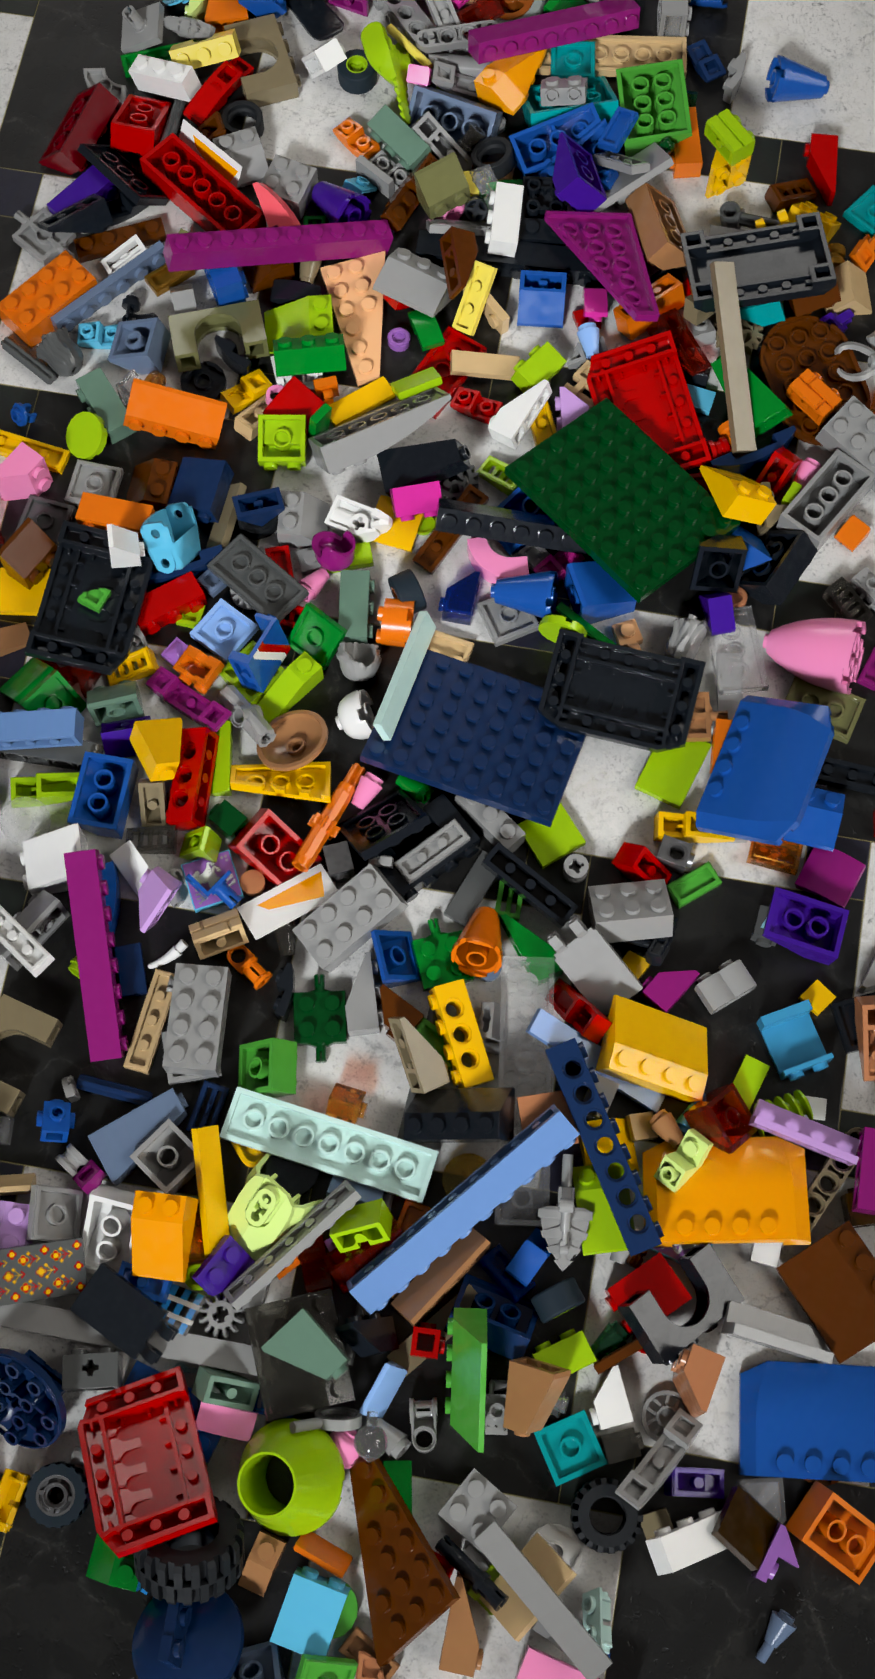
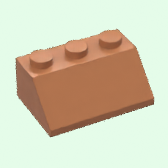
(696, 1377)

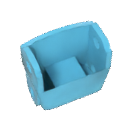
(171, 539)

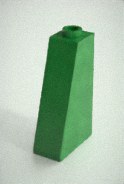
(766, 406)

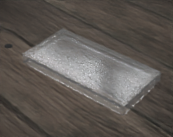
(738, 656)

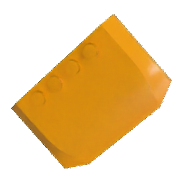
(734, 1197)

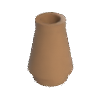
(667, 1128)

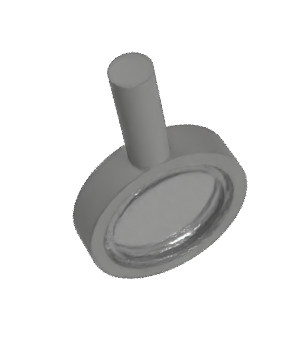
(330, 1419)

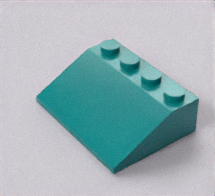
(598, 92)

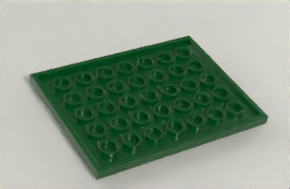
(620, 498)

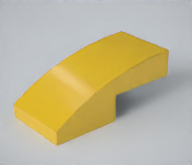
(249, 390)

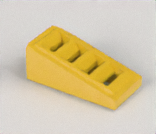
(142, 672)

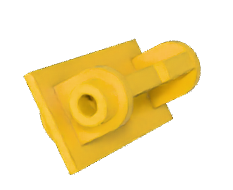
(11, 1492)

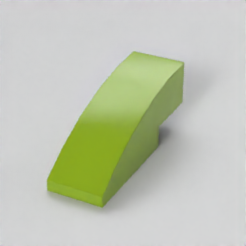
(46, 787)

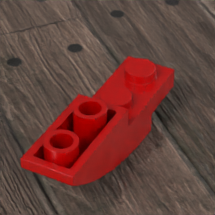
(217, 89)

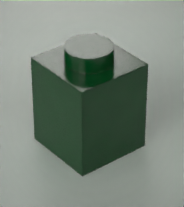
(227, 820)

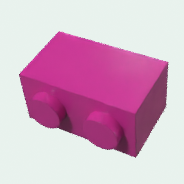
(415, 500)

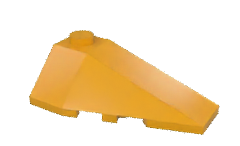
(507, 81)

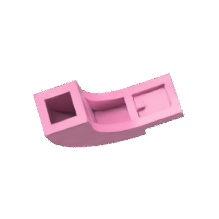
(492, 565)

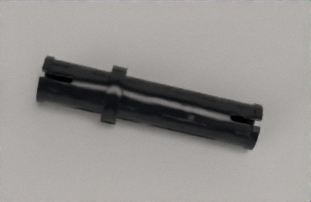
(480, 1581)

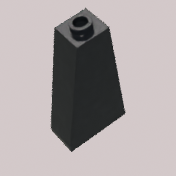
(422, 463)

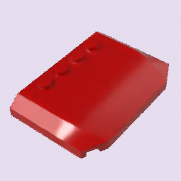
(653, 393)
(145, 1464)

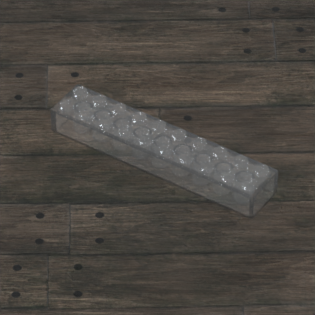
(523, 1064)

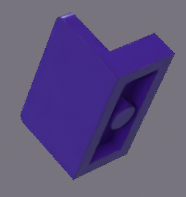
(116, 737)

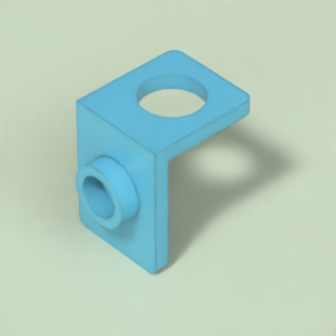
(359, 185)

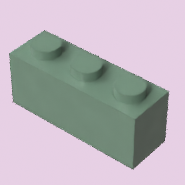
(398, 138)
(103, 400)
(356, 605)

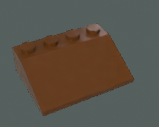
(836, 1289)

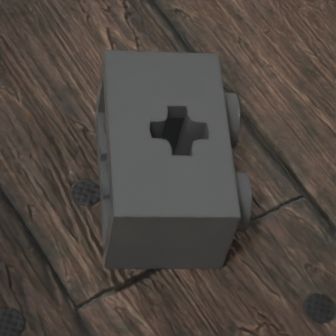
(107, 1377)

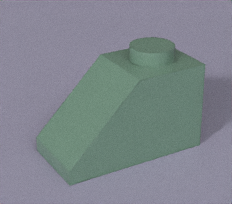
(225, 1389)

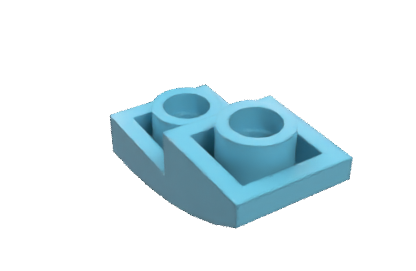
(96, 335)

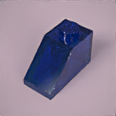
(460, 600)

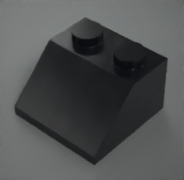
(719, 564)

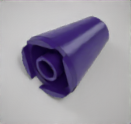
(340, 203)

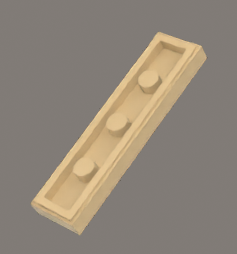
(150, 1024)

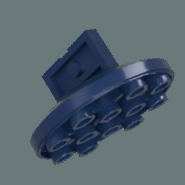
(30, 1400)
(188, 1640)

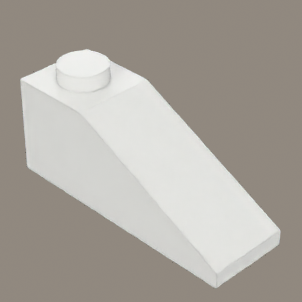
(517, 416)

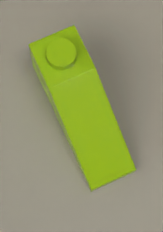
(291, 686)

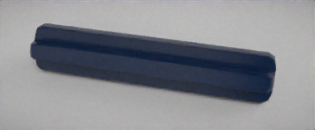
(113, 1090)

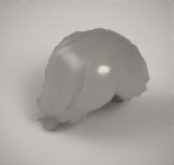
(358, 660)

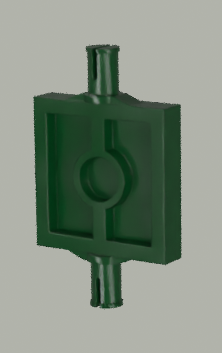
(320, 1018)

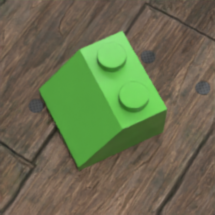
(268, 1067)

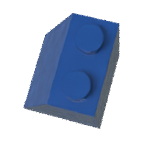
(595, 593)

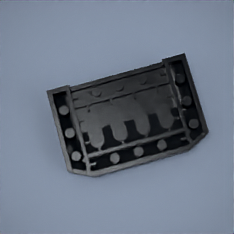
(70, 631)
(620, 693)

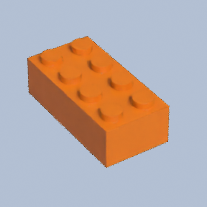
(42, 296)

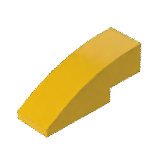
(683, 828)

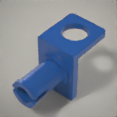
(220, 888)

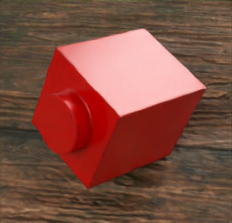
(427, 1341)

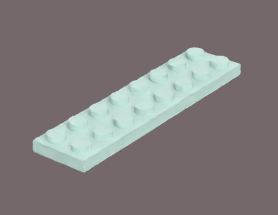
(329, 1145)

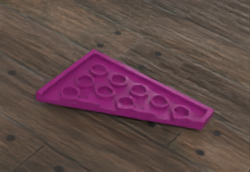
(612, 253)

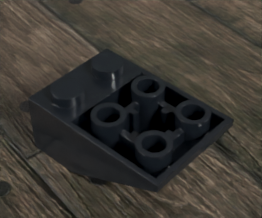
(537, 199)

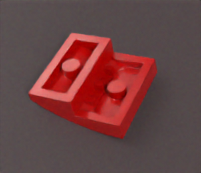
(295, 400)

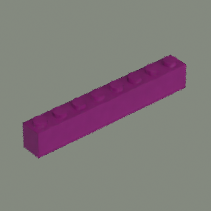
(552, 29)
(95, 956)

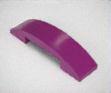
(187, 700)

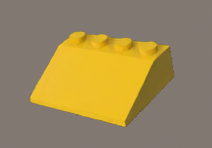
(655, 1050)

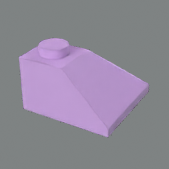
(155, 895)

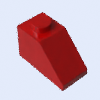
(779, 469)
(639, 864)

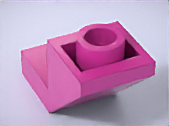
(595, 304)

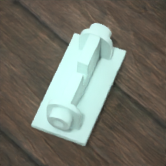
(596, 1609)

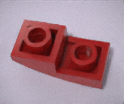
(473, 405)

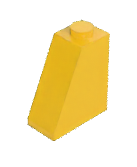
(158, 746)

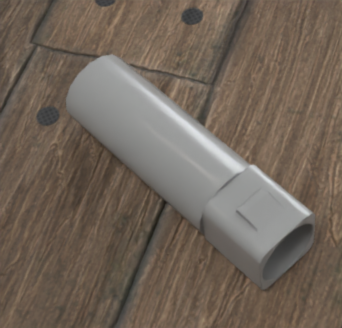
(464, 64)

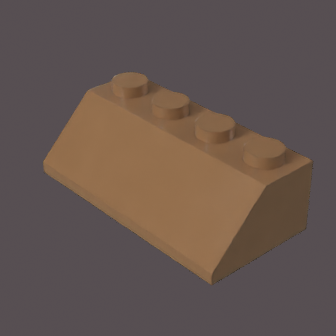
(657, 227)
(443, 1274)

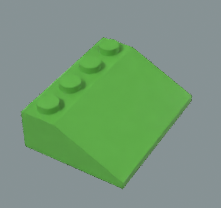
(659, 98)
(468, 1374)

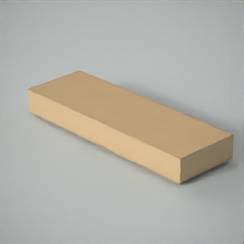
(482, 364)

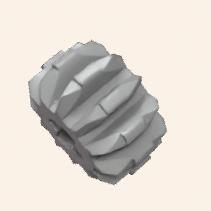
(216, 1324)

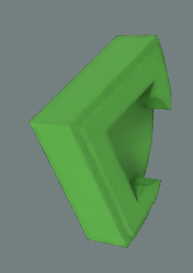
(95, 599)

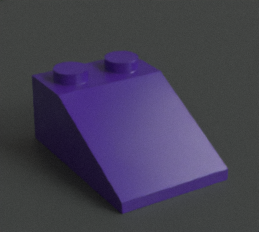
(577, 176)
(805, 925)

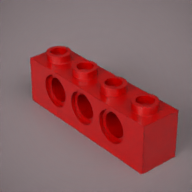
(193, 779)

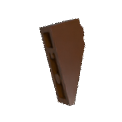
(458, 256)

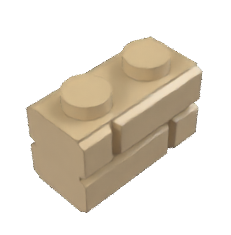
(218, 934)

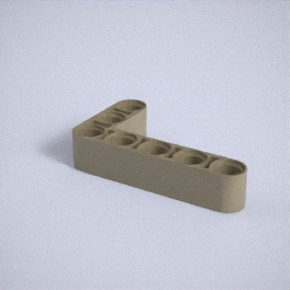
(835, 1176)

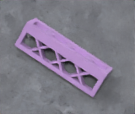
(805, 1132)

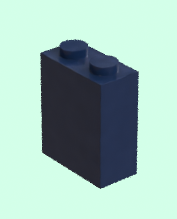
(203, 486)

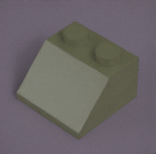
(441, 186)

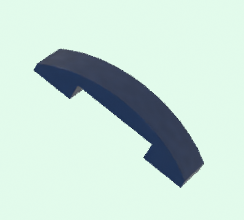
(757, 459)
(197, 568)

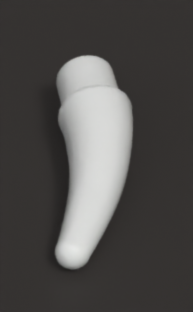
(172, 954)

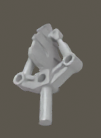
(564, 1224)

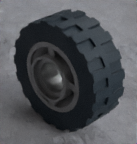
(40, 1500)

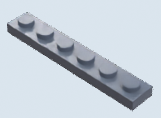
(109, 288)

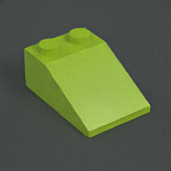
(298, 318)
(602, 1230)

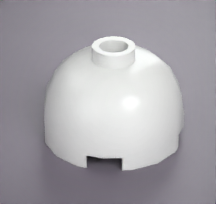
(356, 715)

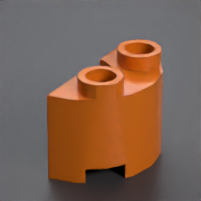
(396, 622)
(198, 669)

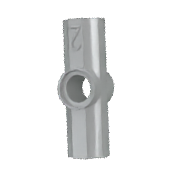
(246, 716)

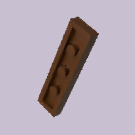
(104, 243)
(441, 543)

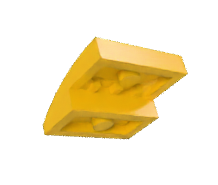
(402, 534)

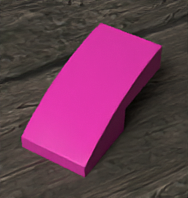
(558, 563)

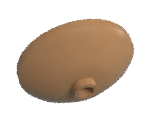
(298, 740)

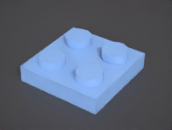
(224, 630)

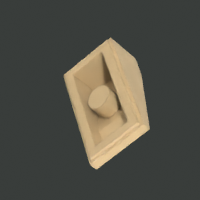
(247, 421)

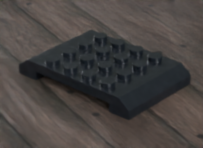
(768, 262)

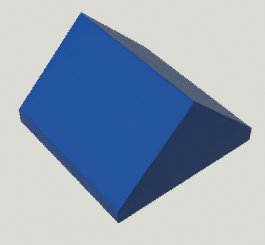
(395, 957)

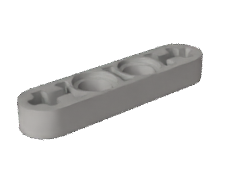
(455, 31)

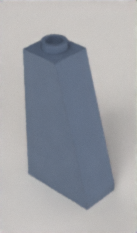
(126, 1134)

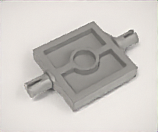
(38, 242)

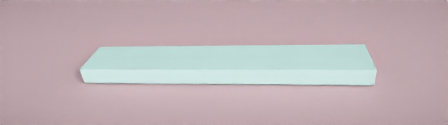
(404, 676)

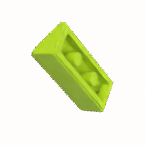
(223, 762)

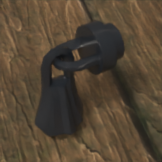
(131, 305)

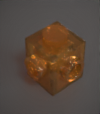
(346, 1103)

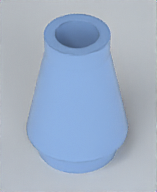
(589, 338)

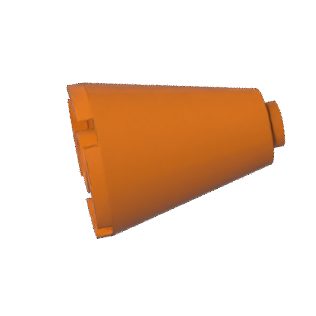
(479, 944)

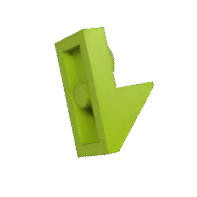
(201, 843)

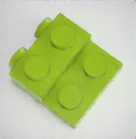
(282, 442)

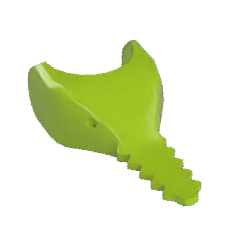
(389, 62)

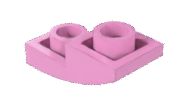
(226, 1421)

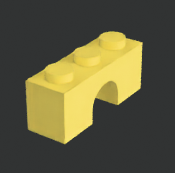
(216, 49)

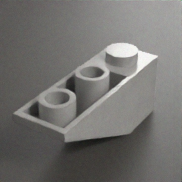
(361, 1004)

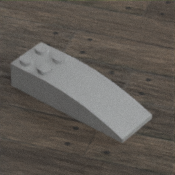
(374, 432)

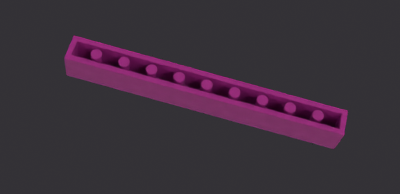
(276, 245)

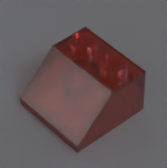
(722, 1118)

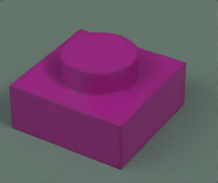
(89, 1177)

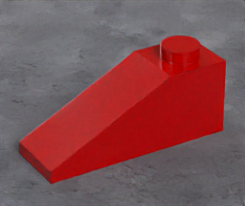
(822, 163)

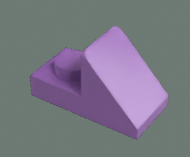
(779, 1547)

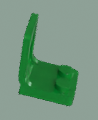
(41, 686)

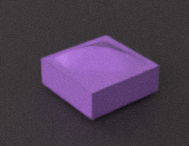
(174, 651)

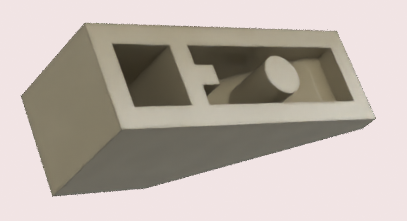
(420, 1061)

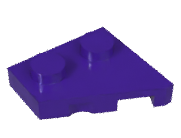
(222, 1266)

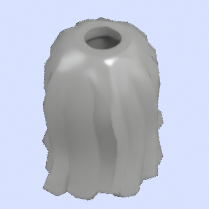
(686, 637)

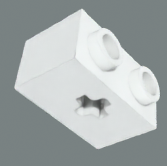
(324, 58)

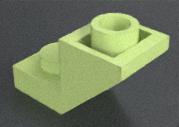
(685, 1161)

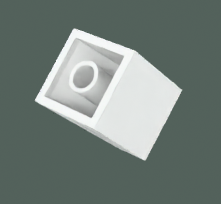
(45, 858)

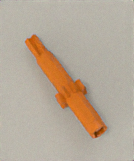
(325, 823)

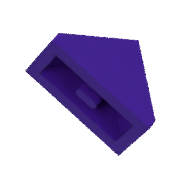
(718, 612)

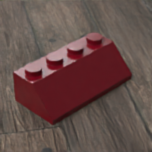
(81, 124)

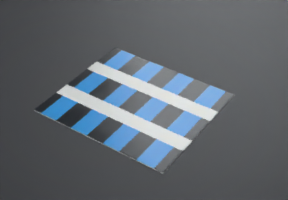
(182, 1308)

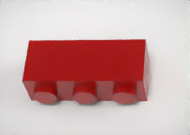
(168, 603)

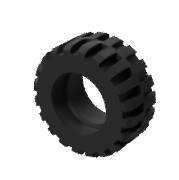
(199, 1572)

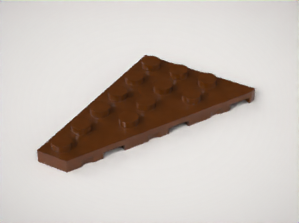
(401, 1571)

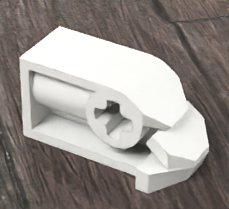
(362, 521)

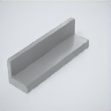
(775, 1332)

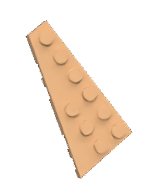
(358, 311)

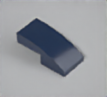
(704, 62)

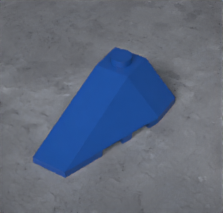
(537, 146)

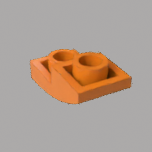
(355, 140)

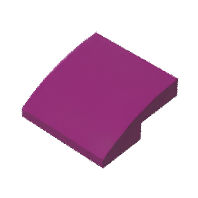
(830, 876)

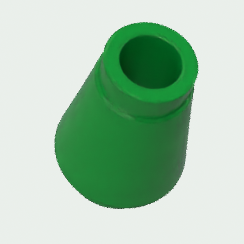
(416, 790)

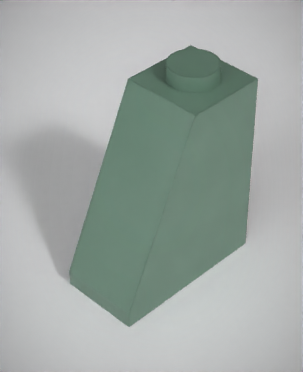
(308, 1347)

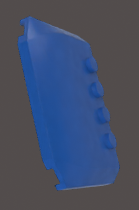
(766, 770)
(807, 1421)

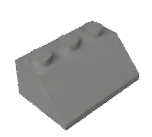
(413, 282)
(40, 919)

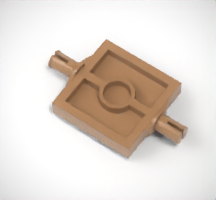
(703, 718)

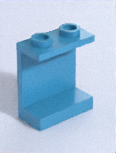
(793, 1041)

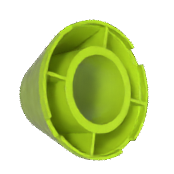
(315, 1471)

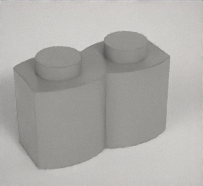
(724, 986)

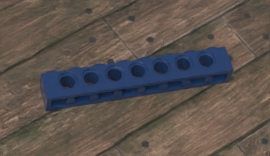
(635, 1241)

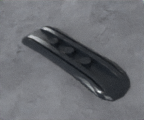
(316, 18)

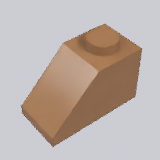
(262, 1562)

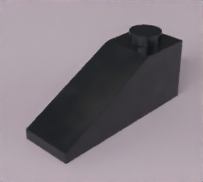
(85, 216)

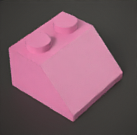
(23, 474)

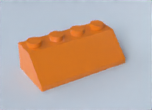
(174, 414)

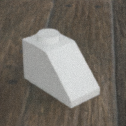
(124, 547)
(611, 1402)

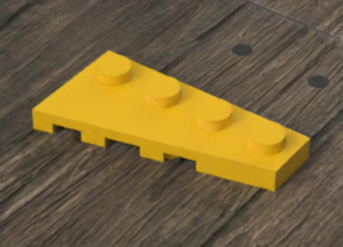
(305, 783)

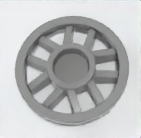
(663, 1414)

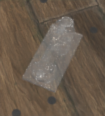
(485, 182)

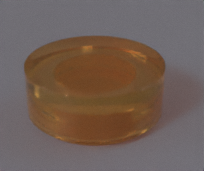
(156, 377)

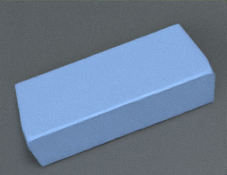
(384, 1389)

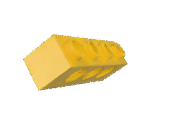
(456, 994)

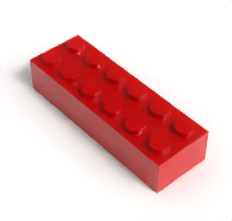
(199, 188)

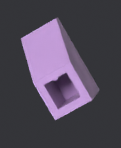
(569, 407)

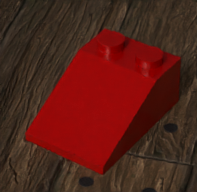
(139, 124)
(269, 847)

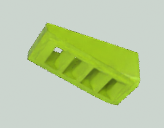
(499, 483)

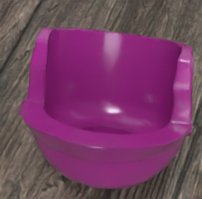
(334, 551)

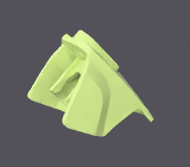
(264, 1212)

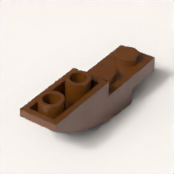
(405, 198)

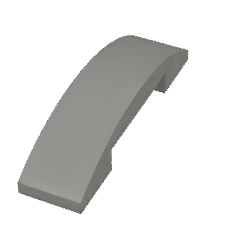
(455, 83)
(660, 1460)

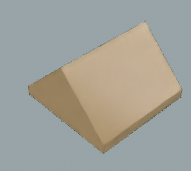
(852, 289)

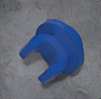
(20, 414)

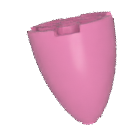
(819, 651)

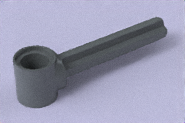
(735, 217)

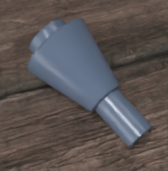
(779, 1629)

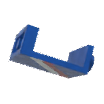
(262, 663)

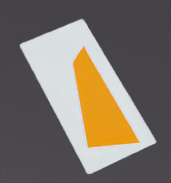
(211, 153)
(287, 901)

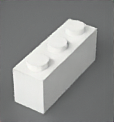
(164, 78)
(504, 219)
(685, 1544)

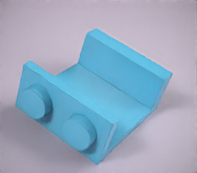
(310, 1612)

